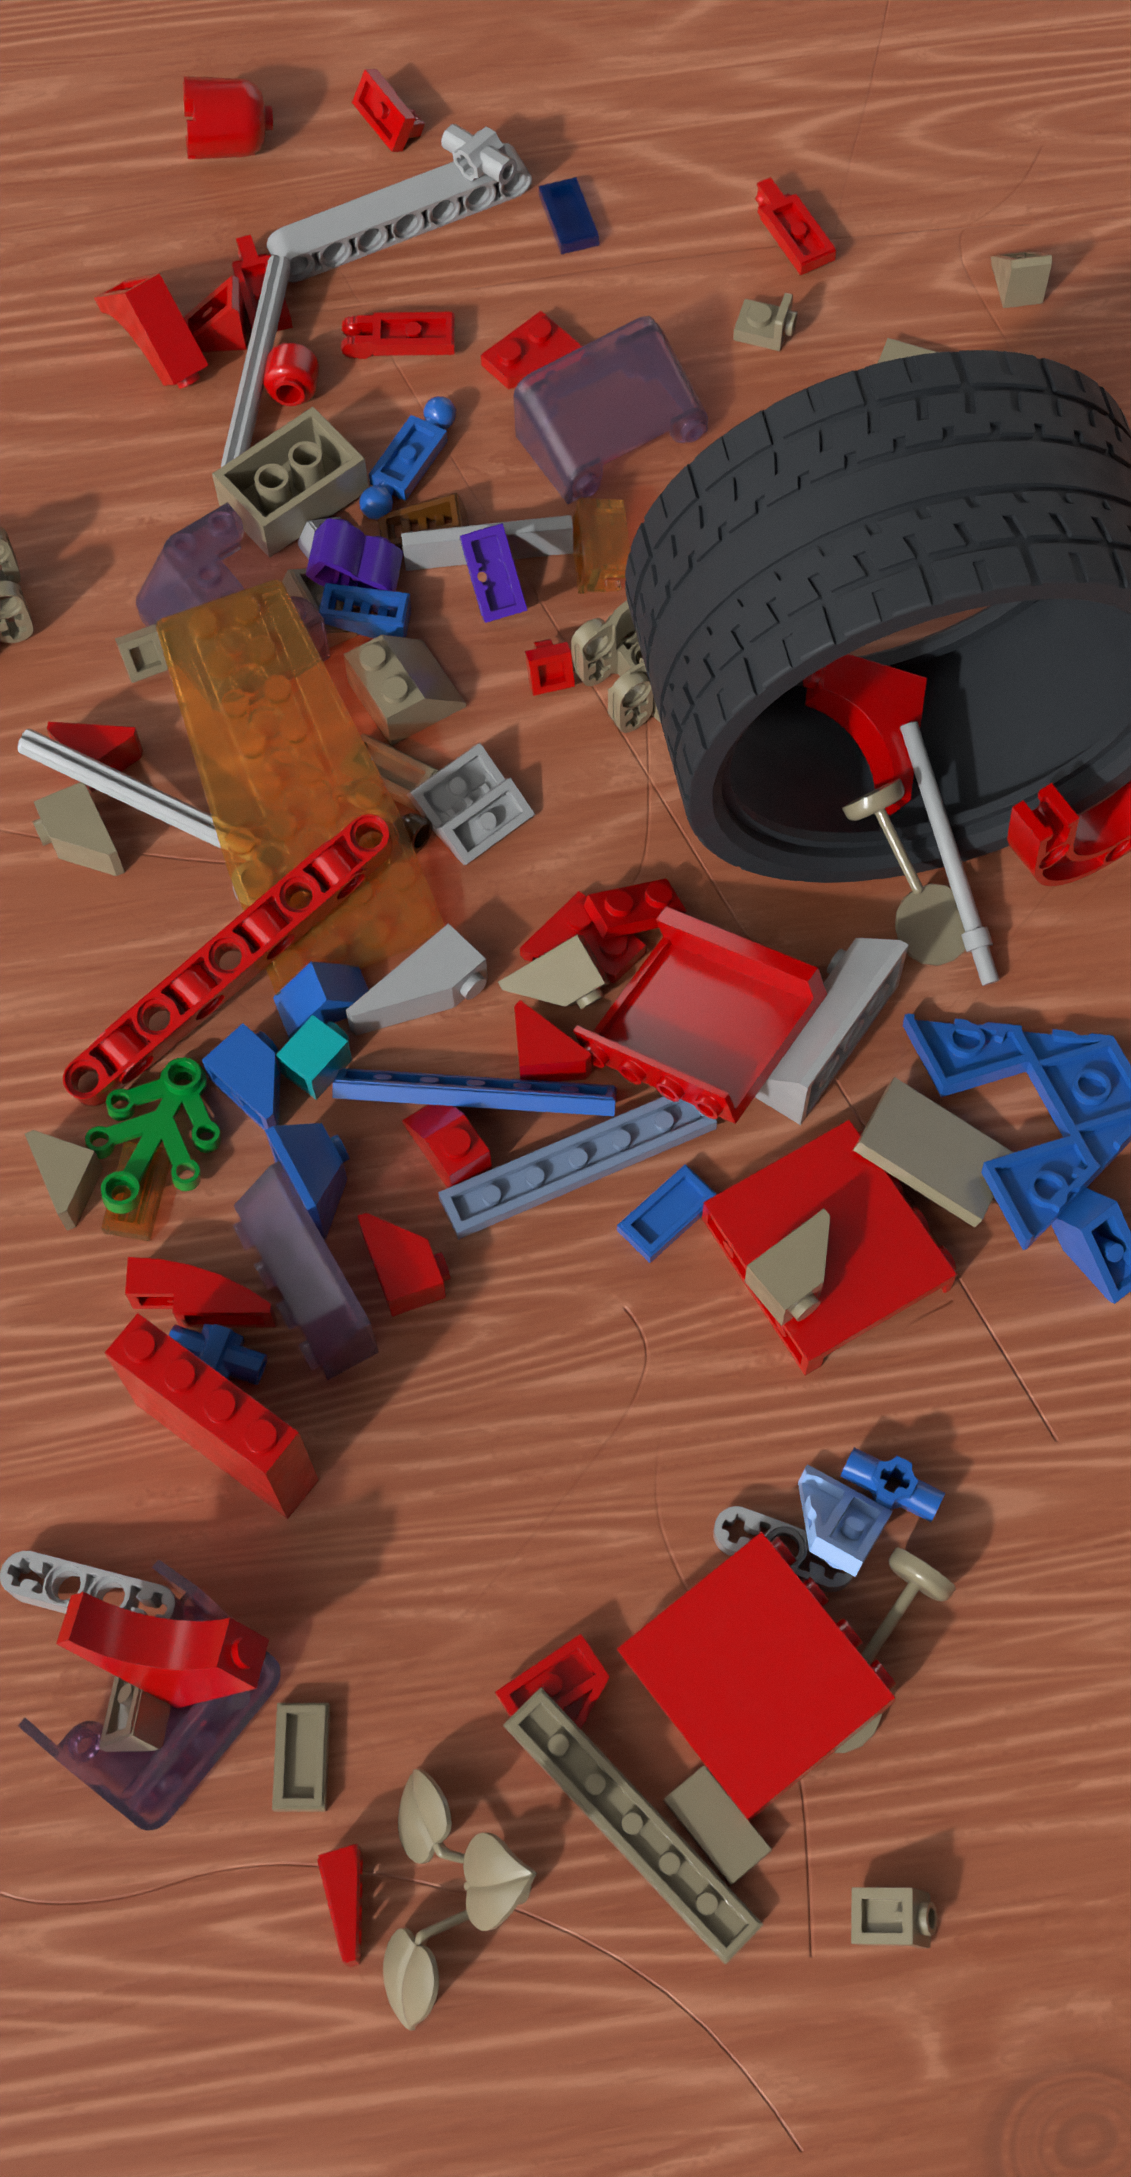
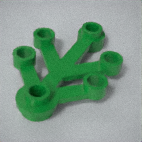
(155, 1128)

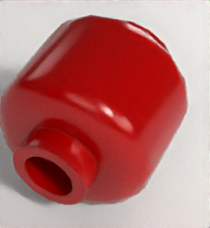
(291, 374)

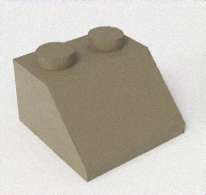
(401, 685)

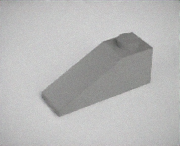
(425, 983)

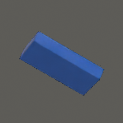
(666, 1213)

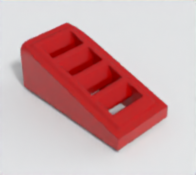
(343, 1885)

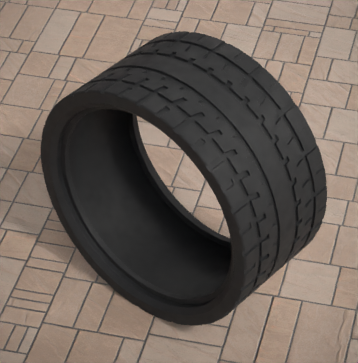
(863, 516)

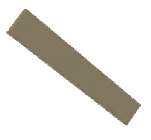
(633, 1826)

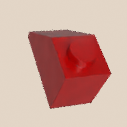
(449, 1143)
(404, 1265)

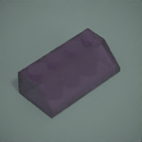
(304, 1274)

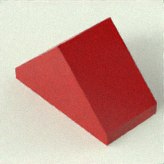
(220, 319)
(105, 743)
(546, 1051)

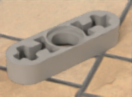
(776, 1528)

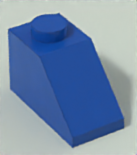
(248, 1074)
(1098, 1242)

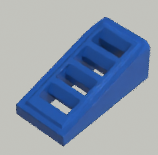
(384, 602)

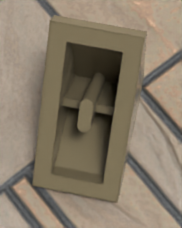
(1021, 277)
(67, 1172)

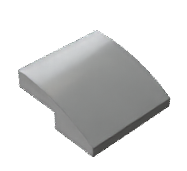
(470, 804)

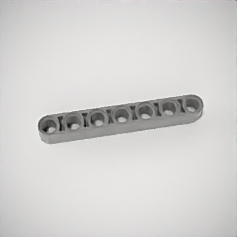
(390, 217)

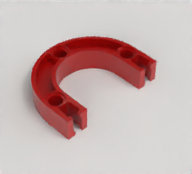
(1067, 847)

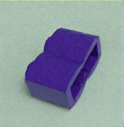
(350, 558)

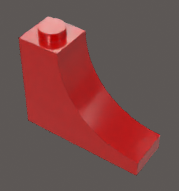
(157, 327)
(872, 706)
(165, 1656)

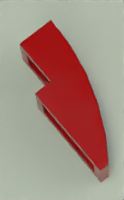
(195, 1295)

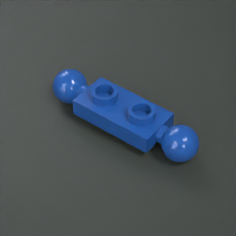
(408, 457)

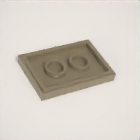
(930, 1151)

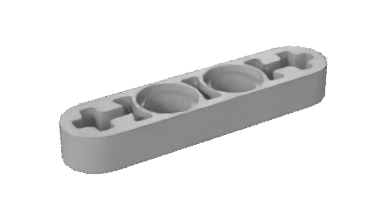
(93, 1581)

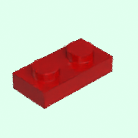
(631, 907)

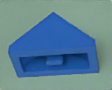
(319, 991)

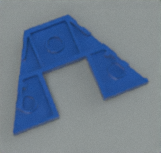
(1080, 1083)

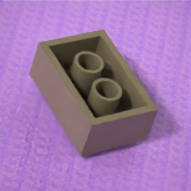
(290, 479)

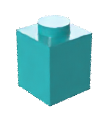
(315, 1056)

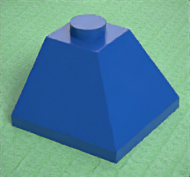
(313, 1166)

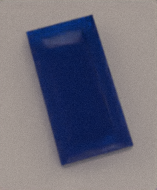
(568, 215)

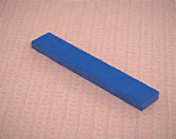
(475, 1092)

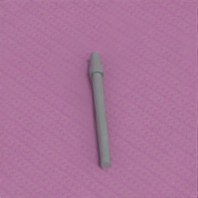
(976, 937)

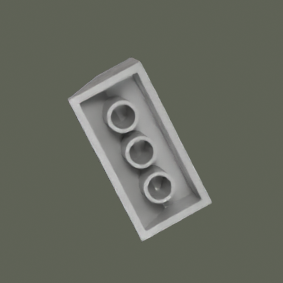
(856, 993)

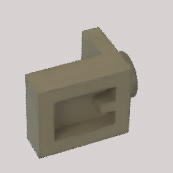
(765, 323)
(892, 1917)

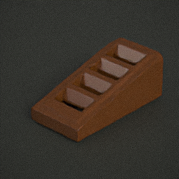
(433, 510)

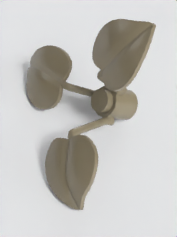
(493, 1885)

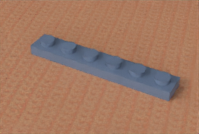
(571, 1163)

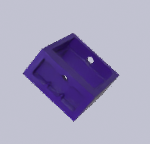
(490, 553)

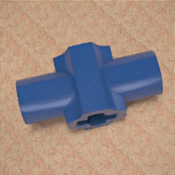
(222, 1351)
(910, 1495)

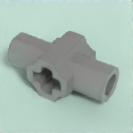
(479, 154)

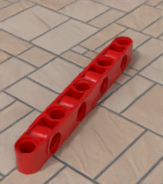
(202, 986)

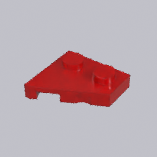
(613, 954)

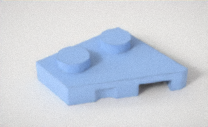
(839, 1520)

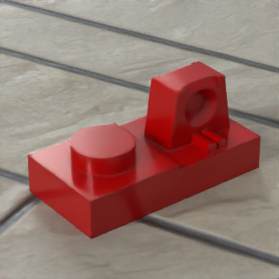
(386, 111)

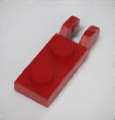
(399, 334)

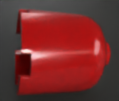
(226, 117)

